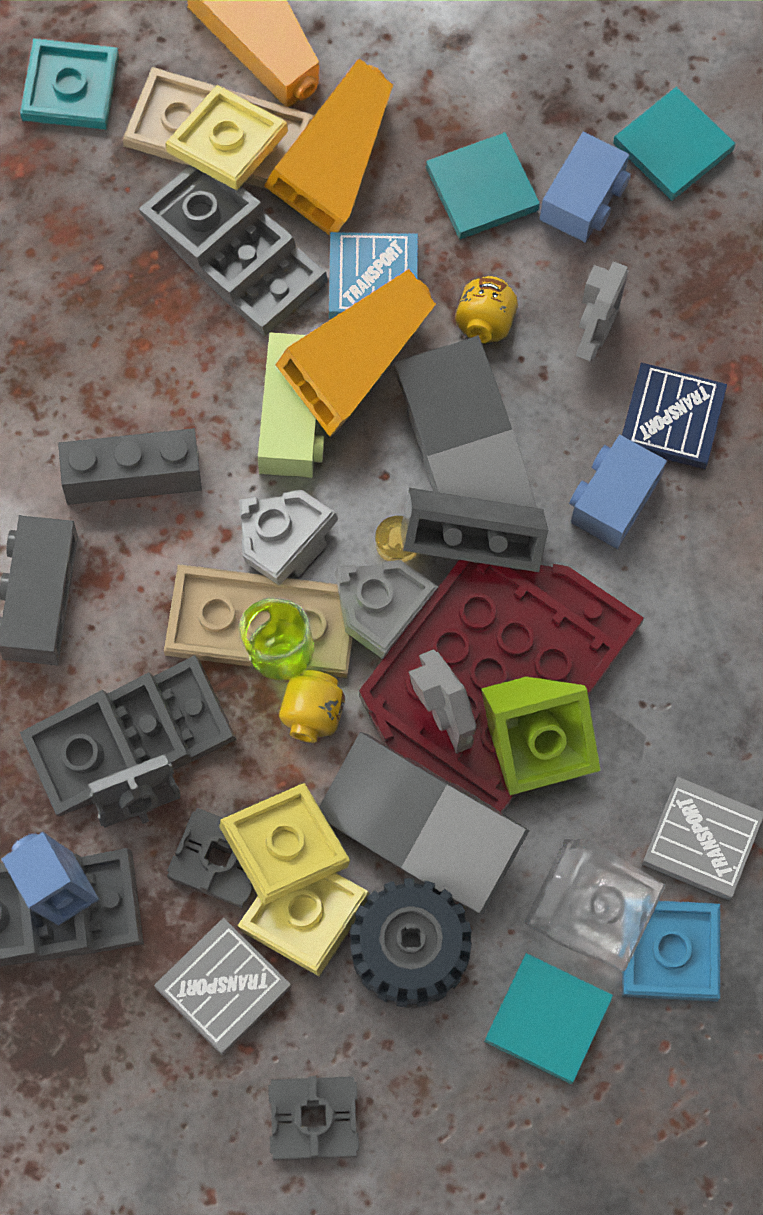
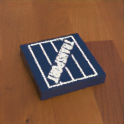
(674, 414)

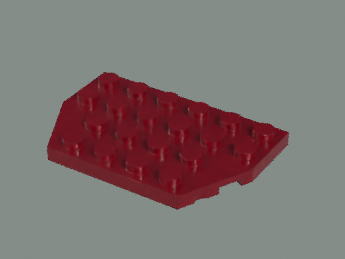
(489, 631)

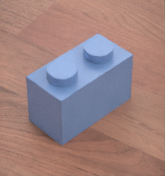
(584, 187)
(617, 491)
(49, 877)

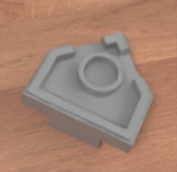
(603, 300)
(284, 533)
(381, 601)
(446, 697)

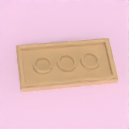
(172, 98)
(211, 604)

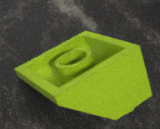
(540, 732)

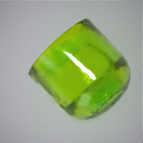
(283, 643)

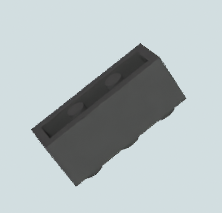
(129, 466)
(474, 530)
(37, 589)

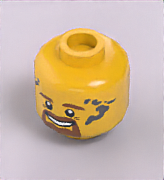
(486, 308)
(312, 706)

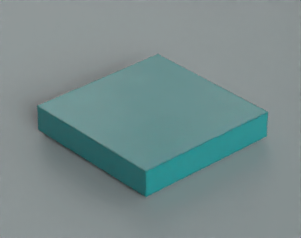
(69, 84)
(674, 143)
(482, 185)
(548, 1018)

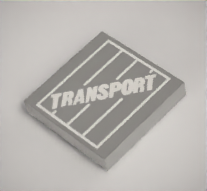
(703, 838)
(222, 986)

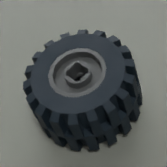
(410, 943)

